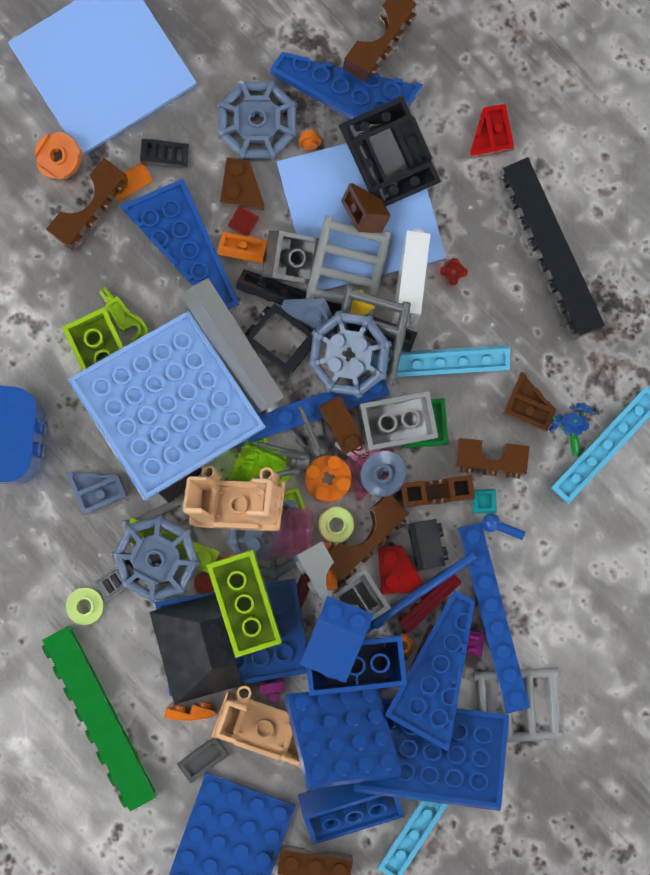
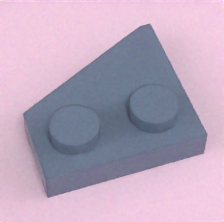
(310, 313)
(95, 490)

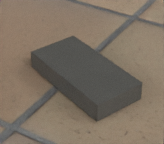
(203, 759)

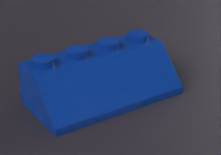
(341, 811)

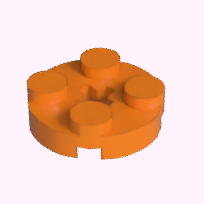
(70, 151)
(315, 474)

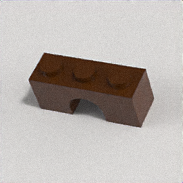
(470, 458)
(437, 491)
(301, 862)

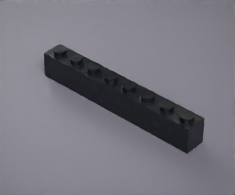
(551, 248)

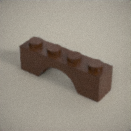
(365, 57)
(71, 227)
(385, 516)

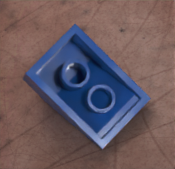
(336, 639)

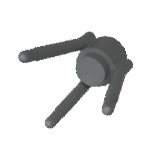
(316, 445)
(295, 459)

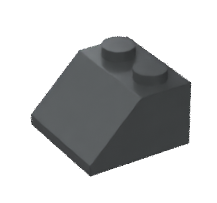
(289, 256)

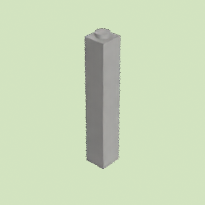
(232, 346)

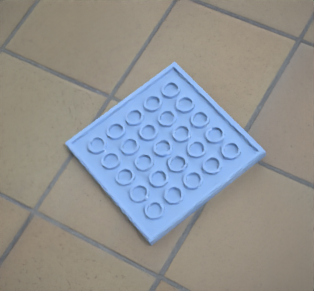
(102, 67)
(315, 188)
(166, 405)

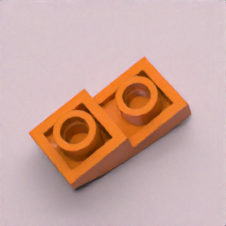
(198, 711)

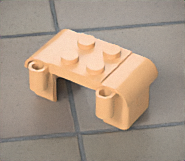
(234, 503)
(256, 727)

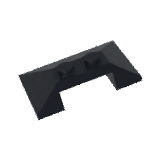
(390, 151)
(195, 649)

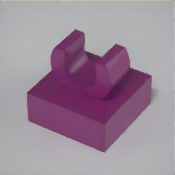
(475, 643)
(272, 688)

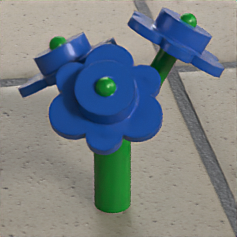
(573, 425)

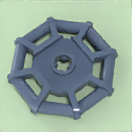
(249, 130)
(336, 357)
(256, 541)
(168, 554)

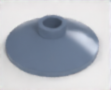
(376, 467)

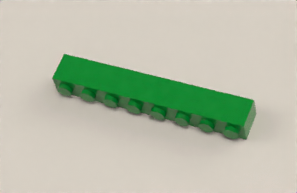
(100, 718)

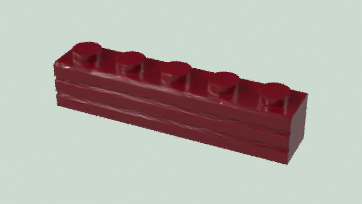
(428, 603)

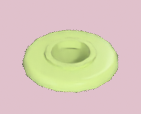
(342, 514)
(96, 606)

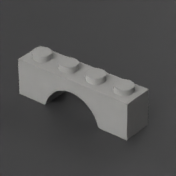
(316, 564)

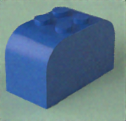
(20, 435)
(377, 665)

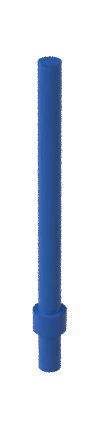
(422, 590)

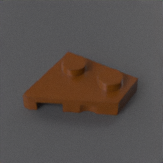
(240, 185)
(529, 405)

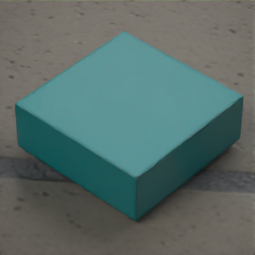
(484, 501)

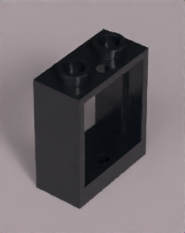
(298, 356)

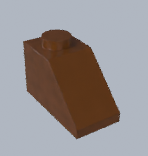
(365, 209)
(341, 425)

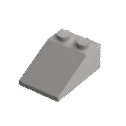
(397, 421)

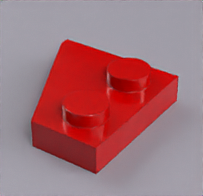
(493, 132)
(396, 571)

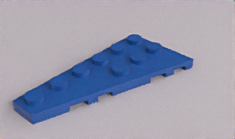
(338, 87)
(178, 232)
(434, 681)

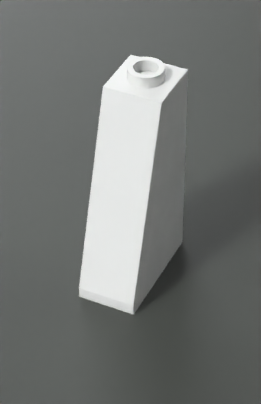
(412, 274)

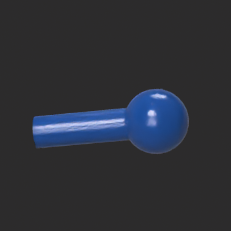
(492, 523)

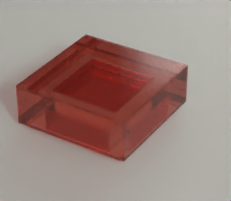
(243, 221)

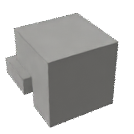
(363, 592)

